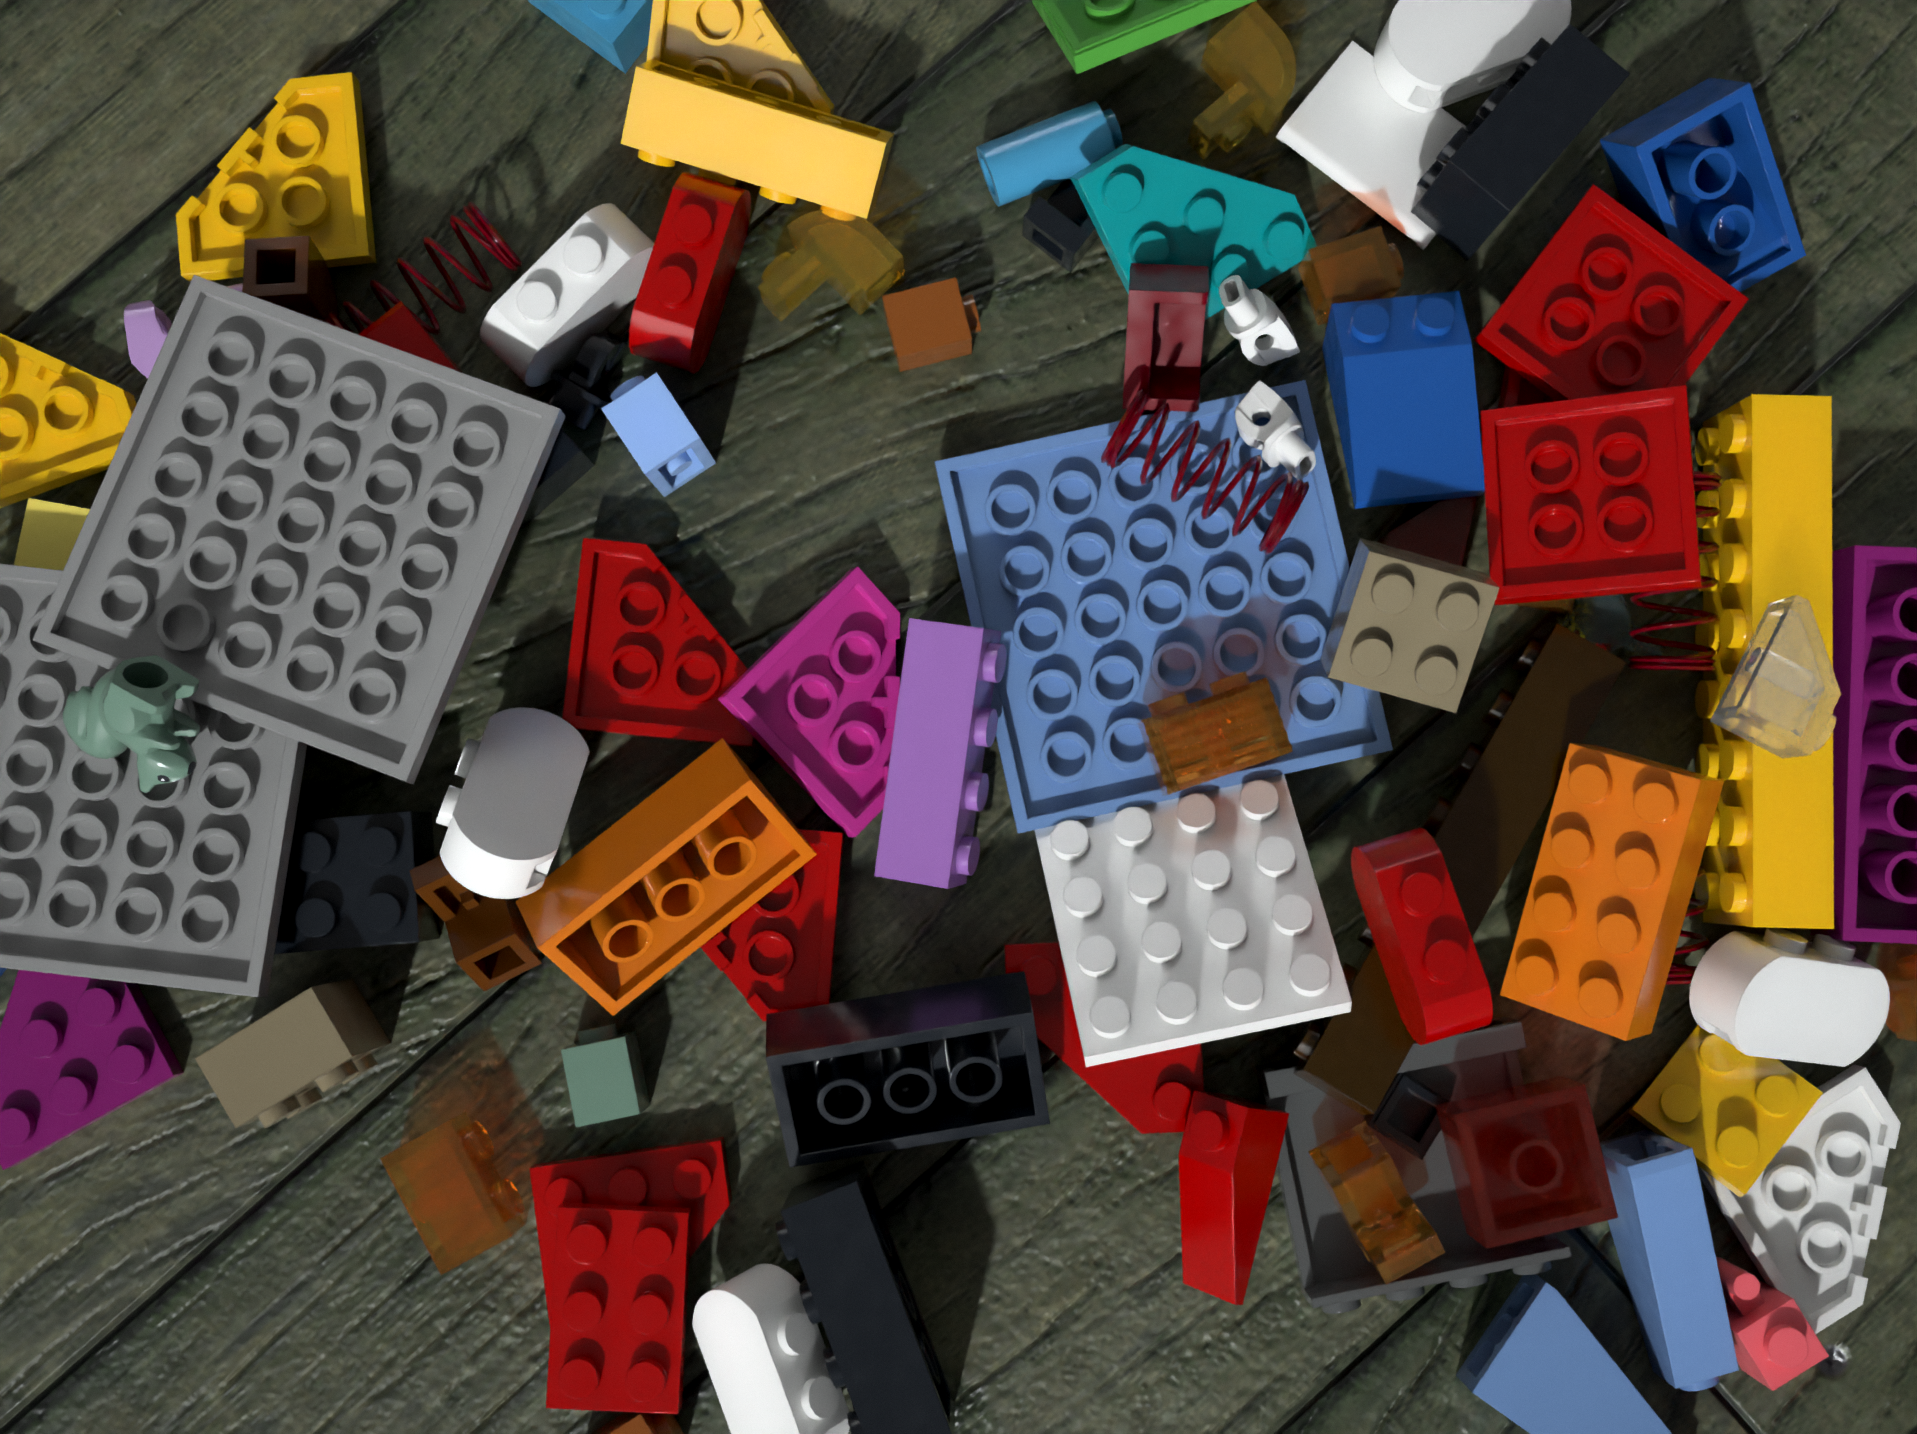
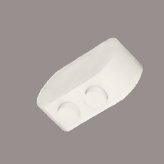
(1459, 48)
(568, 295)
(512, 802)
(1790, 997)
(767, 1357)

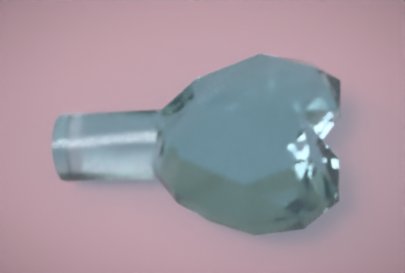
(1607, 624)

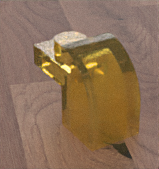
(1255, 71)
(836, 250)

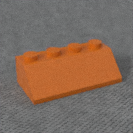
(664, 879)

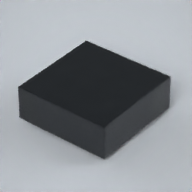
(1408, 1115)

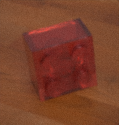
(1526, 1161)

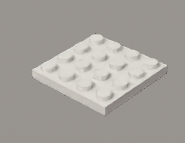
(1190, 921)

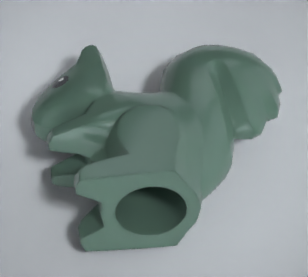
(137, 711)

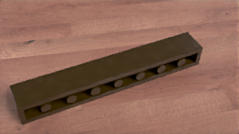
(1480, 837)

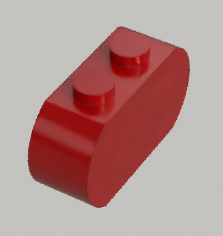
(689, 272)
(1421, 936)

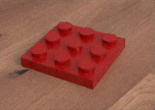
(1609, 308)
(1591, 496)

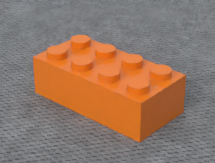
(1611, 889)

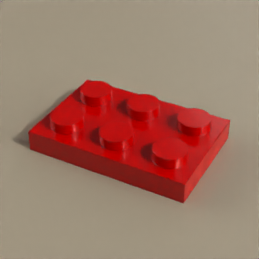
(619, 1308)

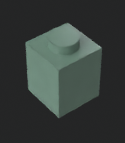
(605, 1075)

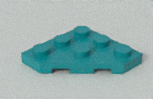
(1190, 215)

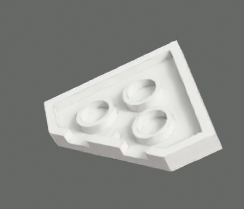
(1819, 1199)

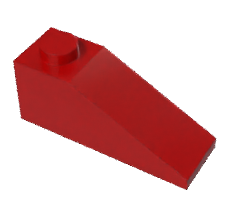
(1225, 1188)

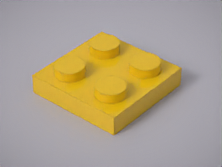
(1726, 1107)

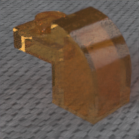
(1375, 1203)

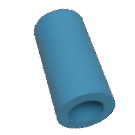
(1047, 151)

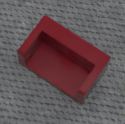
(1165, 334)

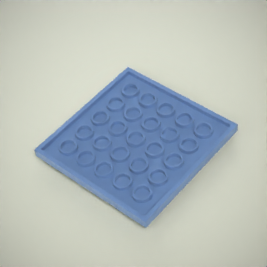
(1139, 599)

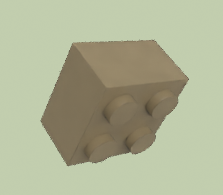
(1408, 625)
(292, 1051)

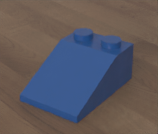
(1708, 181)
(1405, 398)

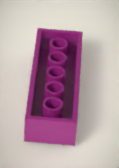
(1875, 744)

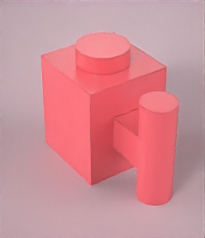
(1767, 1329)

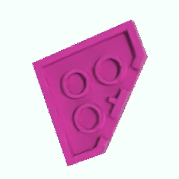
(830, 700)

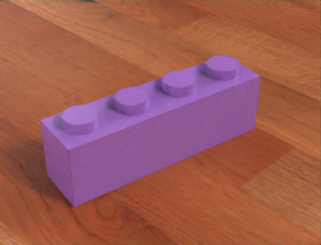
(939, 754)

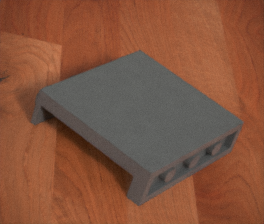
(1326, 1255)

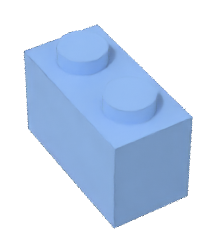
(657, 433)

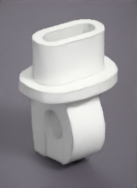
(1252, 315)
(1278, 439)

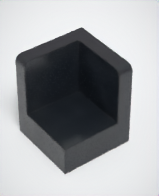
(1061, 226)

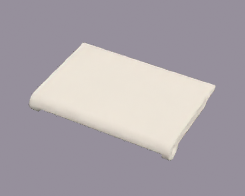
(1369, 140)

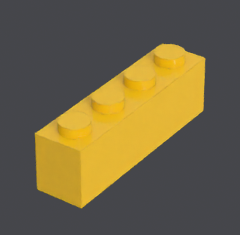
(755, 139)

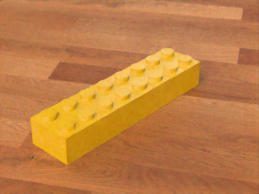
(1775, 815)

